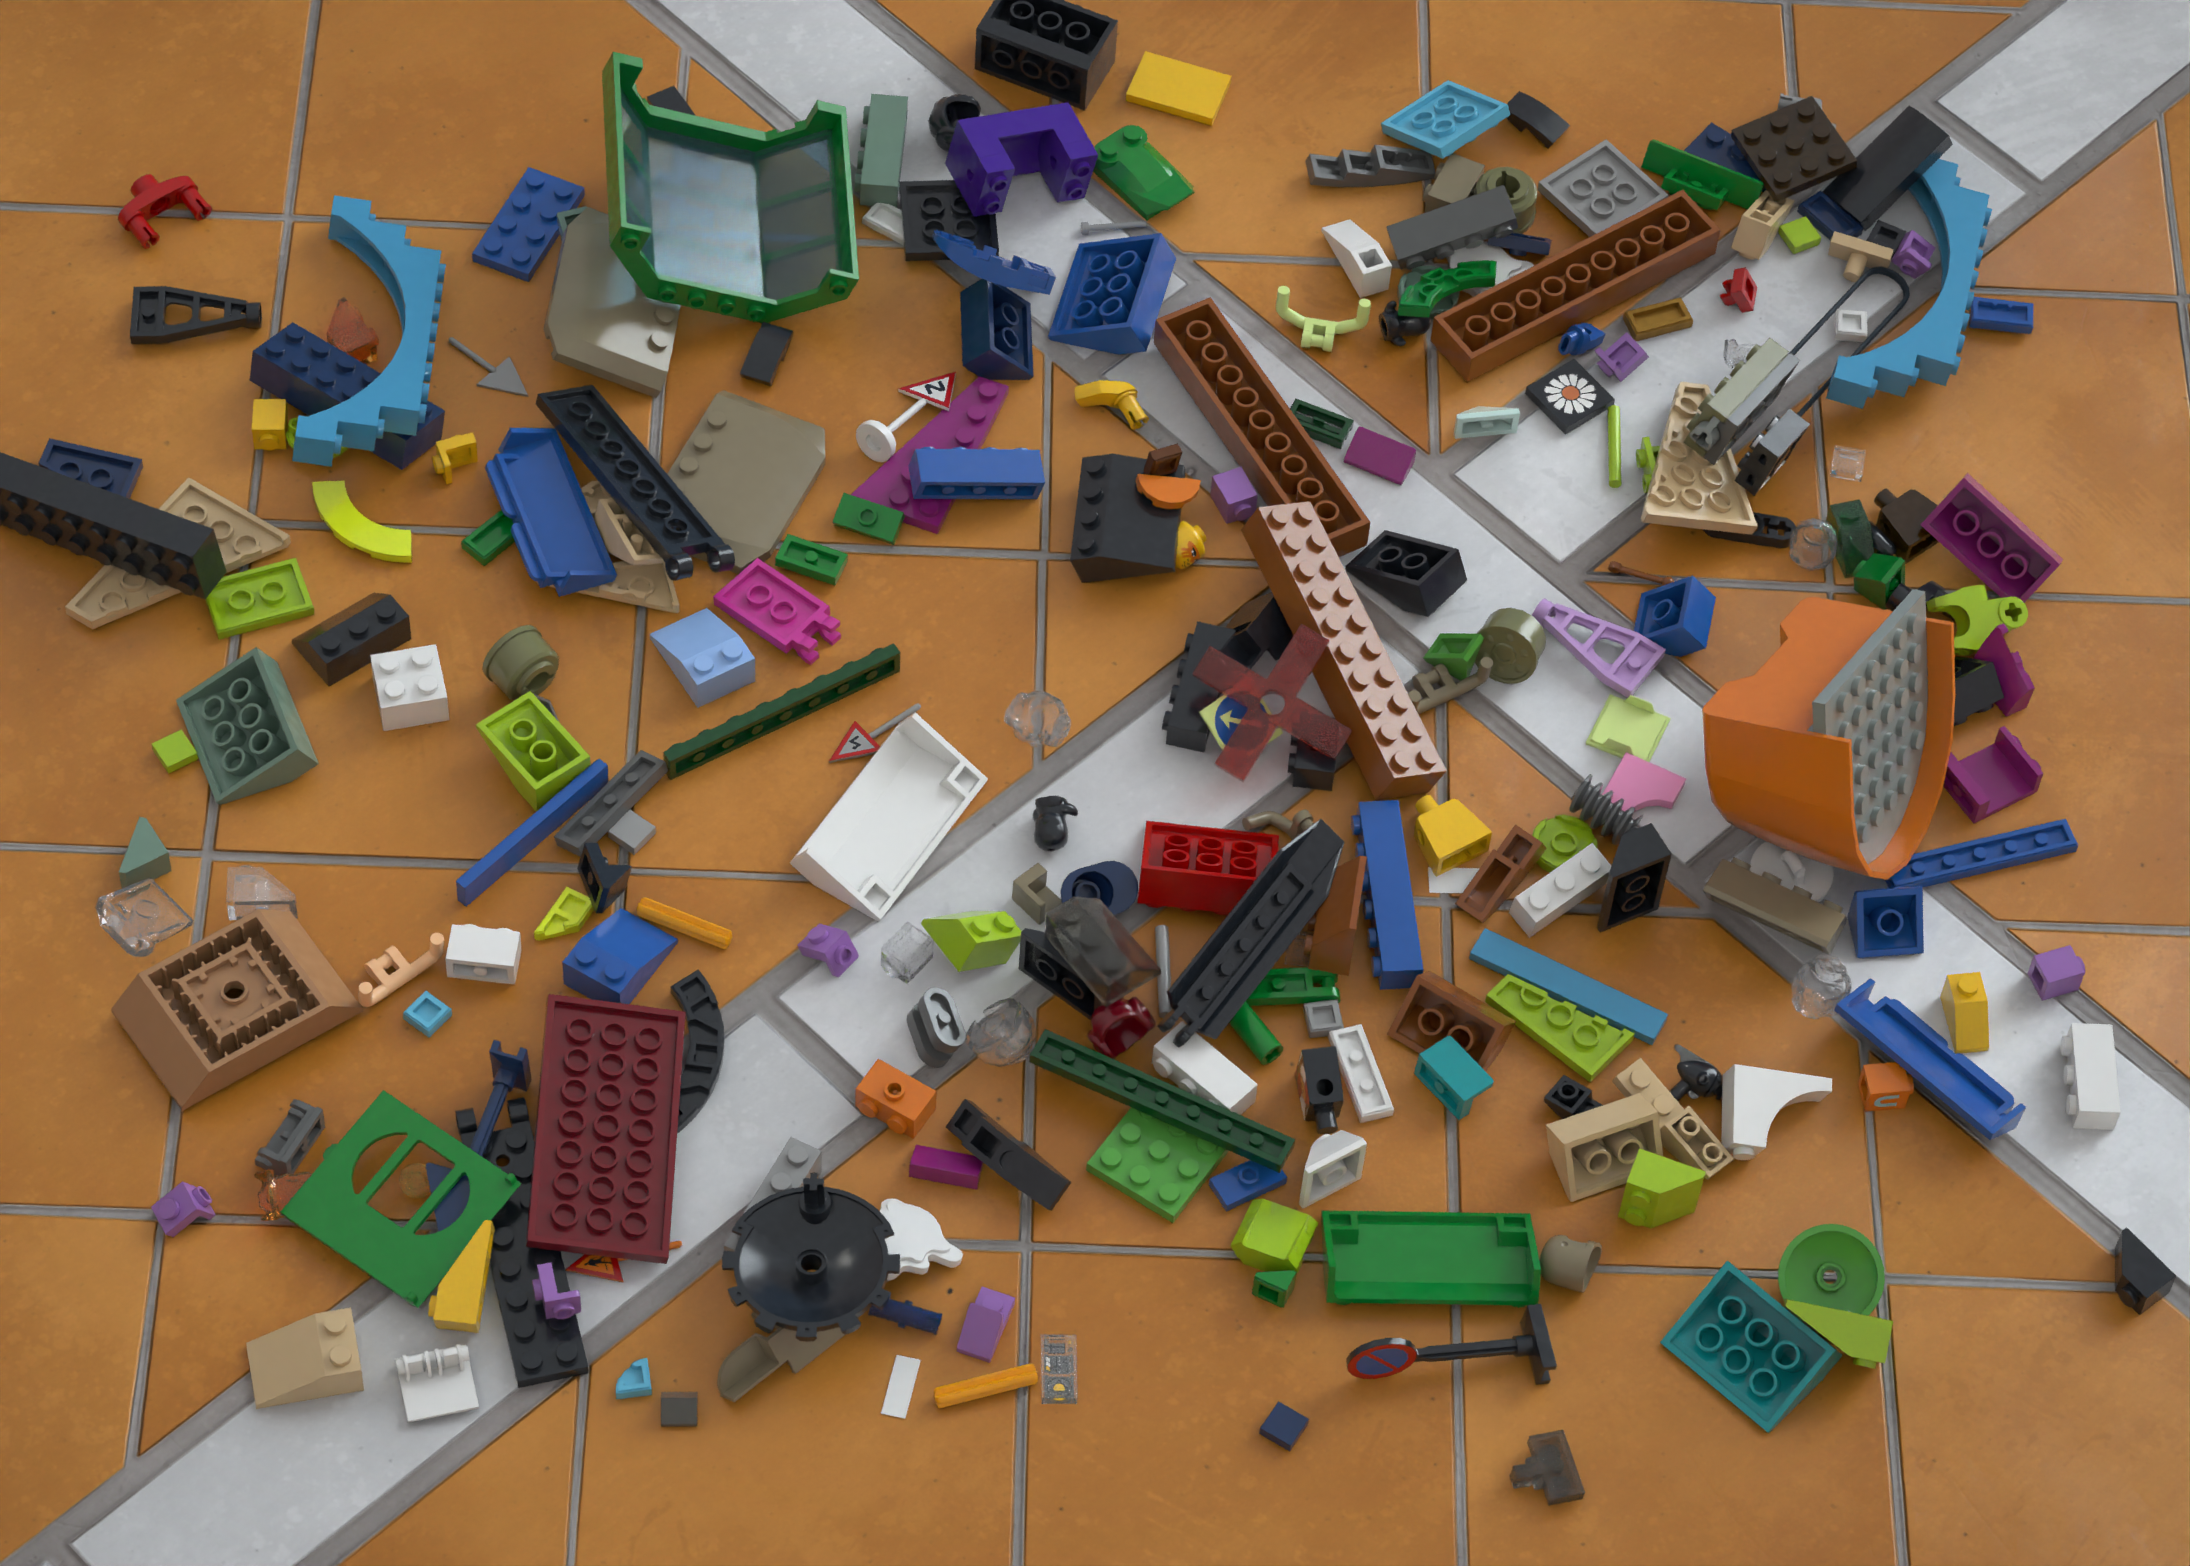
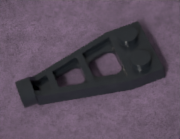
(150, 306)

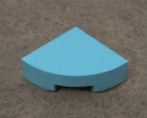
(634, 1381)

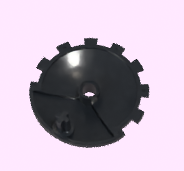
(804, 1232)

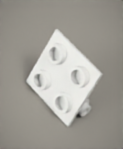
(437, 1383)

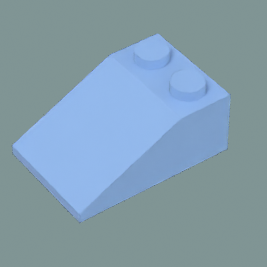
(705, 656)

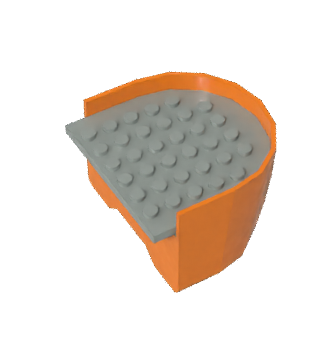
(1839, 735)

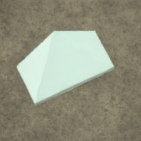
(1486, 422)

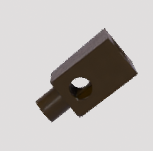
(1901, 522)

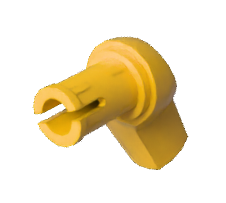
(1113, 394)

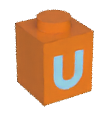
(1884, 1086)

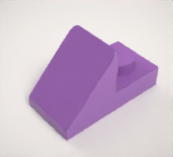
(985, 1324)

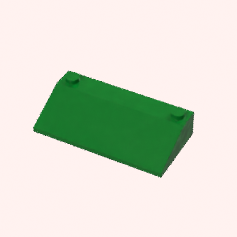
(1430, 1258)

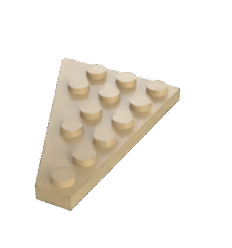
(1687, 486)
(239, 536)

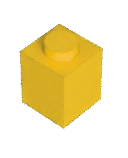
(269, 424)

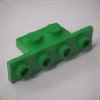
(1700, 179)

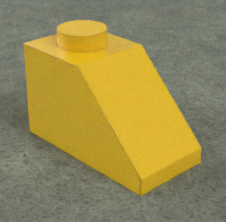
(1966, 1012)

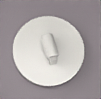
(1793, 870)

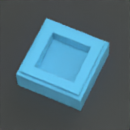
(427, 1014)

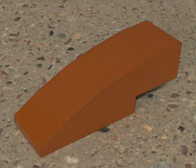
(1501, 874)

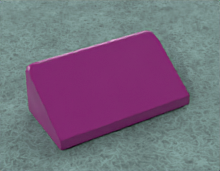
(1380, 455)
(945, 1167)

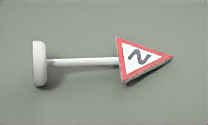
(877, 439)

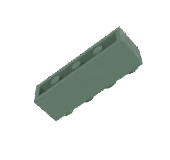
(883, 149)

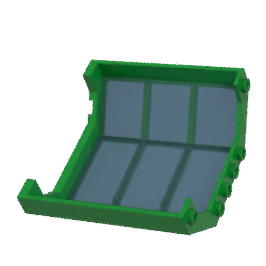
(728, 210)

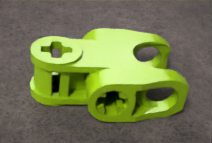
(1978, 616)

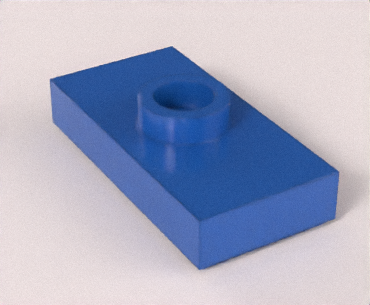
(2001, 315)
(1245, 1183)

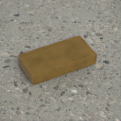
(1657, 319)

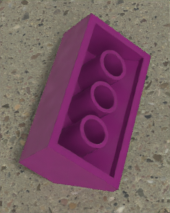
(1991, 541)

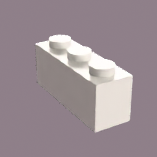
(1560, 890)
(1204, 1072)
(2091, 1076)

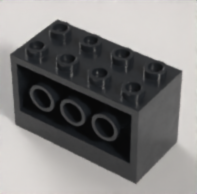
(1047, 47)

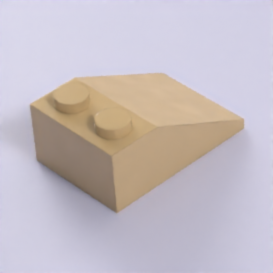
(306, 1360)

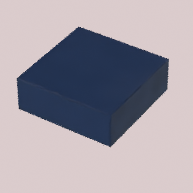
(1284, 1426)

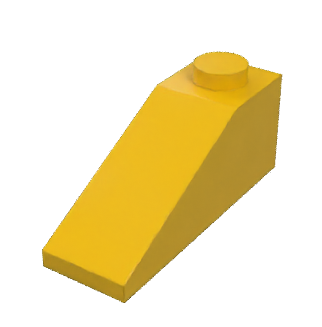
(464, 1286)

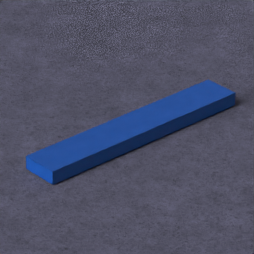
(531, 832)
(1986, 855)

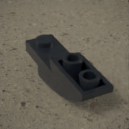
(1007, 1155)

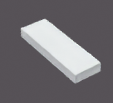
(1361, 1073)

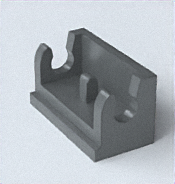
(292, 1139)

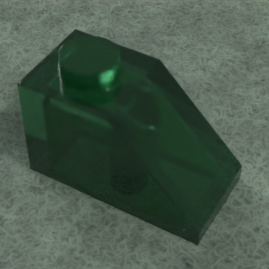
(1853, 534)

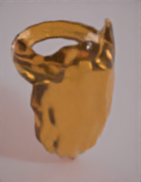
(278, 1191)

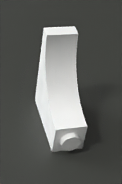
(1754, 1098)

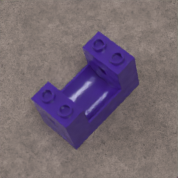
(1020, 142)

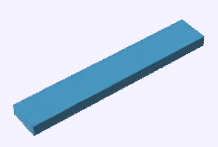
(1568, 985)

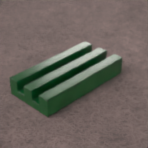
(1316, 426)

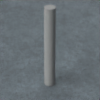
(1163, 963)

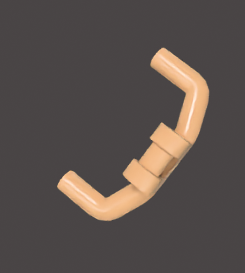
(404, 971)

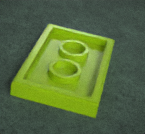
(259, 599)

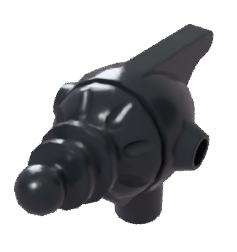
(1697, 1077)

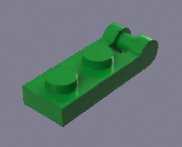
(1294, 987)

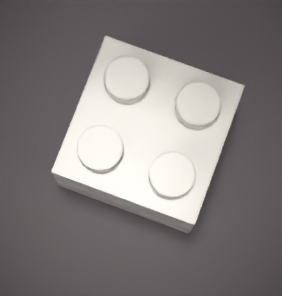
(409, 687)

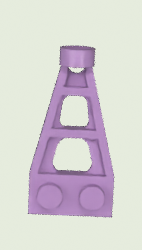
(1630, 667)

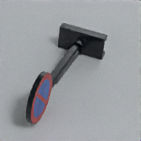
(1393, 1355)

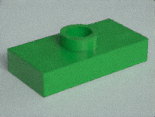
(868, 518)
(811, 559)

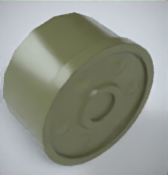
(1520, 190)
(1513, 643)
(521, 662)

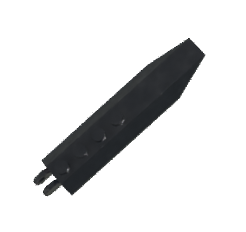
(1254, 934)

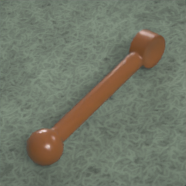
(1616, 567)

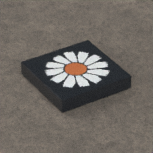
(1569, 396)

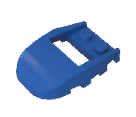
(993, 268)

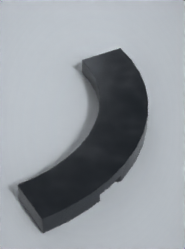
(705, 1045)

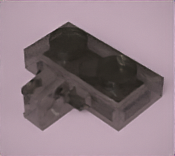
(1549, 1468)

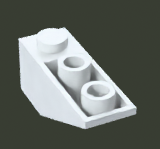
(1360, 257)

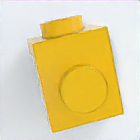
(454, 453)

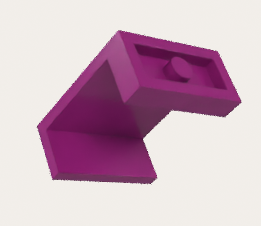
(1992, 777)

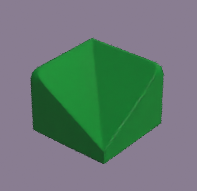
(1274, 1286)

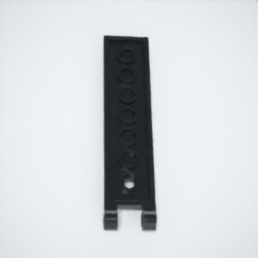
(635, 480)
(538, 1346)

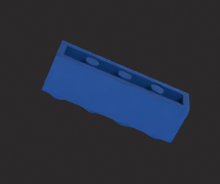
(976, 473)

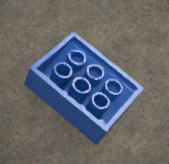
(1114, 294)

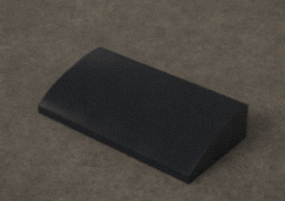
(1889, 167)

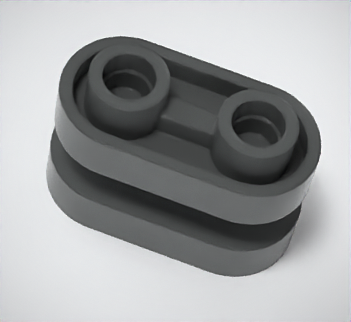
(936, 1027)

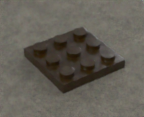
(1794, 148)

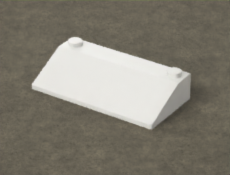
(890, 819)

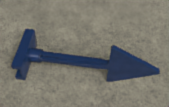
(508, 1073)

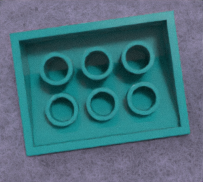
(1750, 1347)

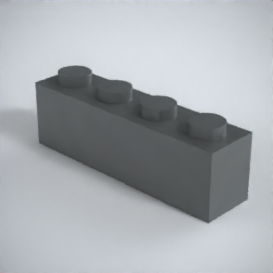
(1452, 228)

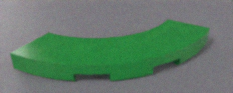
(1435, 285)

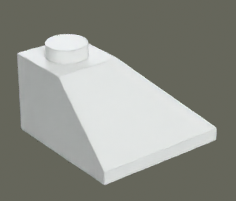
(1332, 1165)

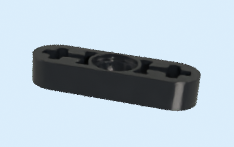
(1770, 539)

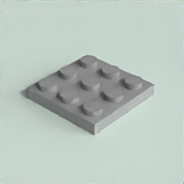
(1600, 189)

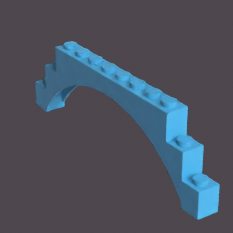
(1932, 344)
(395, 396)

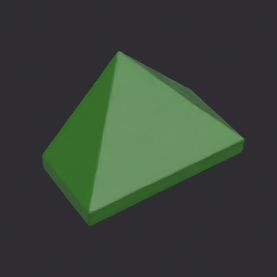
(1456, 652)

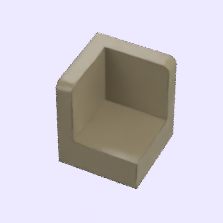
(1033, 894)

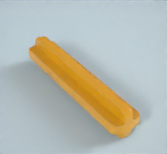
(684, 923)
(985, 1385)

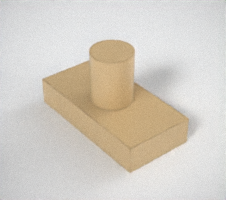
(1858, 254)

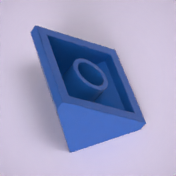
(1887, 921)

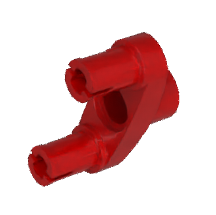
(156, 197)

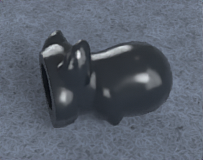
(1396, 326)
(1050, 822)

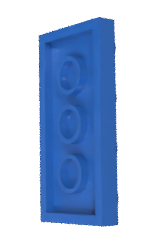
(527, 224)

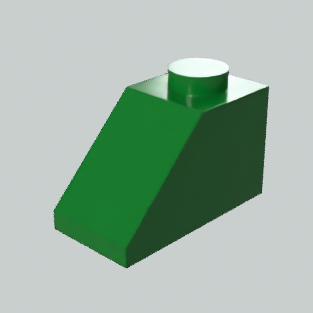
(1879, 578)

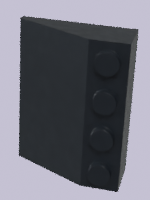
(1117, 527)

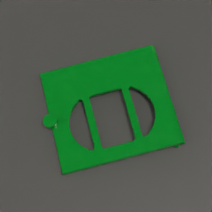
(373, 1243)

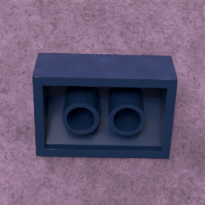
(996, 332)

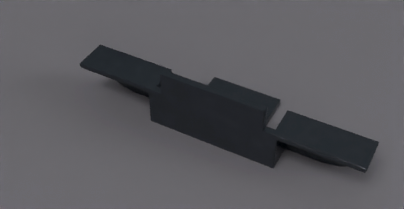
(1264, 631)

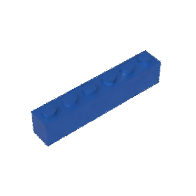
(1388, 894)

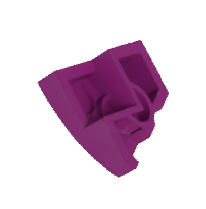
(2010, 671)

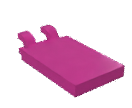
(778, 610)

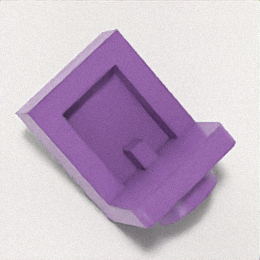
(1913, 255)
(1621, 357)
(830, 946)
(182, 1207)
(555, 1304)

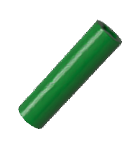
(1256, 1035)

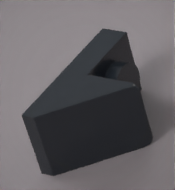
(602, 881)

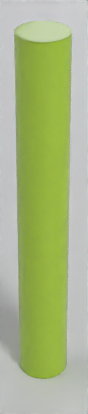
(1614, 446)

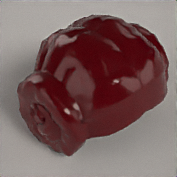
(1119, 1026)

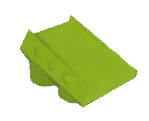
(1273, 1236)

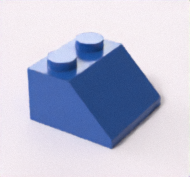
(1677, 616)

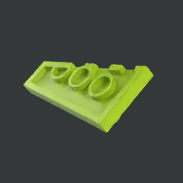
(1570, 1035)

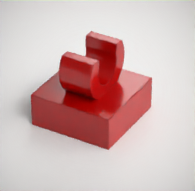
(1740, 290)

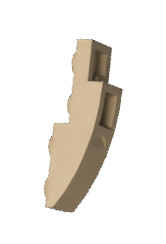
(1680, 1128)

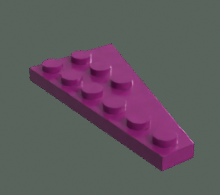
(964, 426)

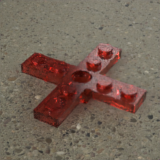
(1286, 681)

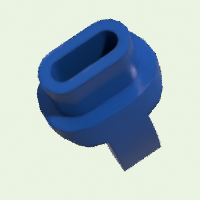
(1580, 338)

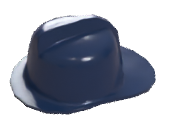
(1108, 881)

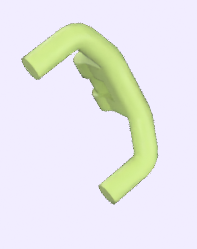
(1313, 326)

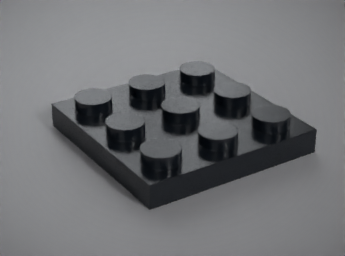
(940, 207)

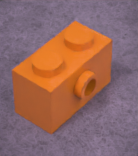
(895, 1099)

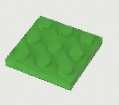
(1155, 1163)

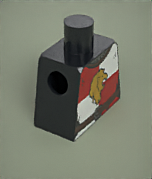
(1320, 1087)

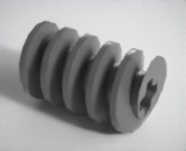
(1603, 810)

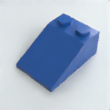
(616, 958)

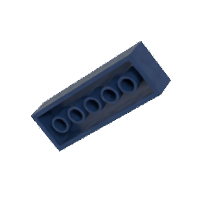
(319, 376)

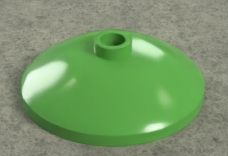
(1836, 1249)

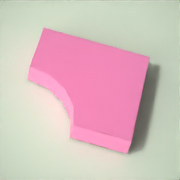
(1644, 784)

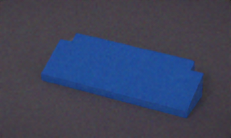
(548, 512)
(1931, 1062)

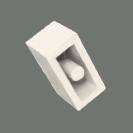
(483, 954)

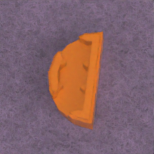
(1167, 491)

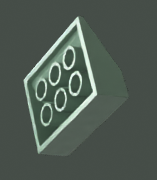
(246, 728)

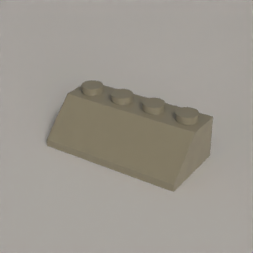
(1775, 905)

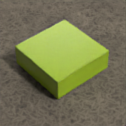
(1799, 235)
(174, 751)

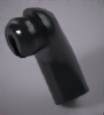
(1882, 542)

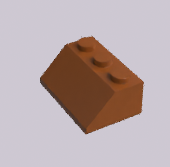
(1336, 920)
(1442, 1010)

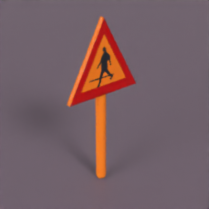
(603, 1266)

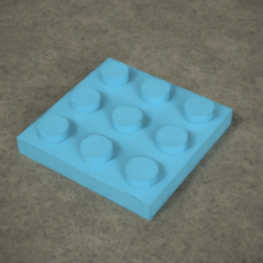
(1445, 119)

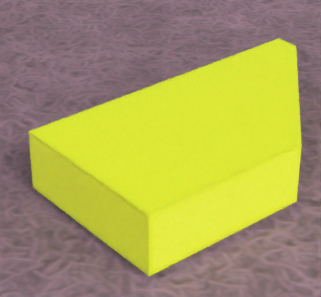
(565, 916)

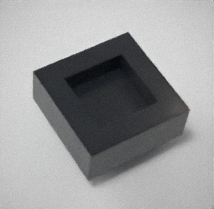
(1886, 235)

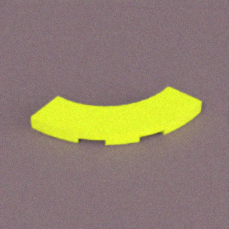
(357, 530)

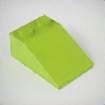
(533, 749)
(1853, 1333)

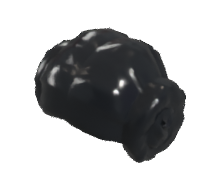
(945, 117)

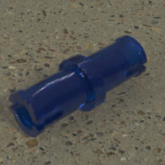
(909, 1315)

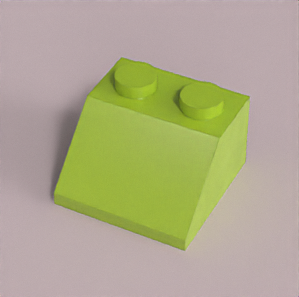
(974, 938)
(1659, 1190)

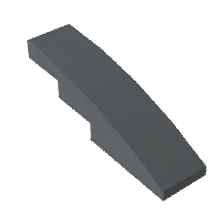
(1370, 169)

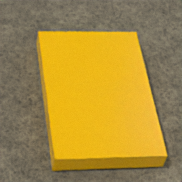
(1178, 88)

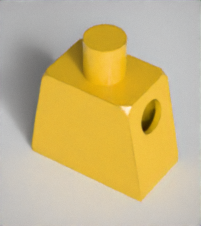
(1449, 834)

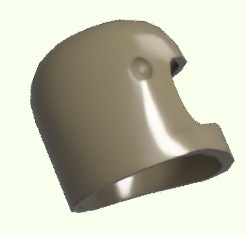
(1569, 1262)

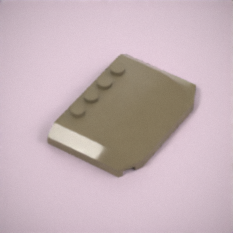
(602, 316)
(749, 473)

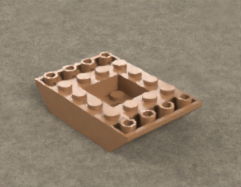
(207, 1041)

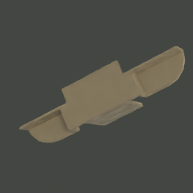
(763, 1355)

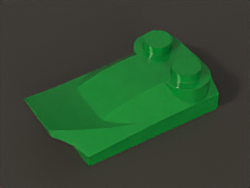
(1140, 172)

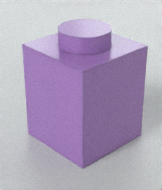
(1233, 495)
(2056, 972)

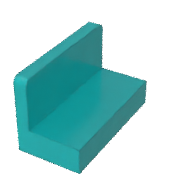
(1452, 1075)

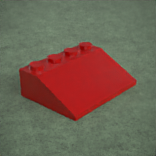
(1201, 866)

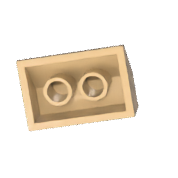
(1601, 1144)

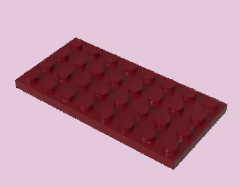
(606, 1129)

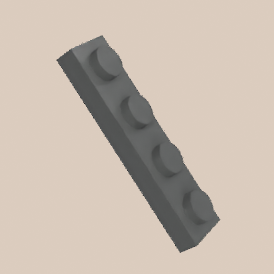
(611, 802)

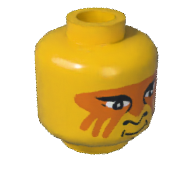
(1190, 545)

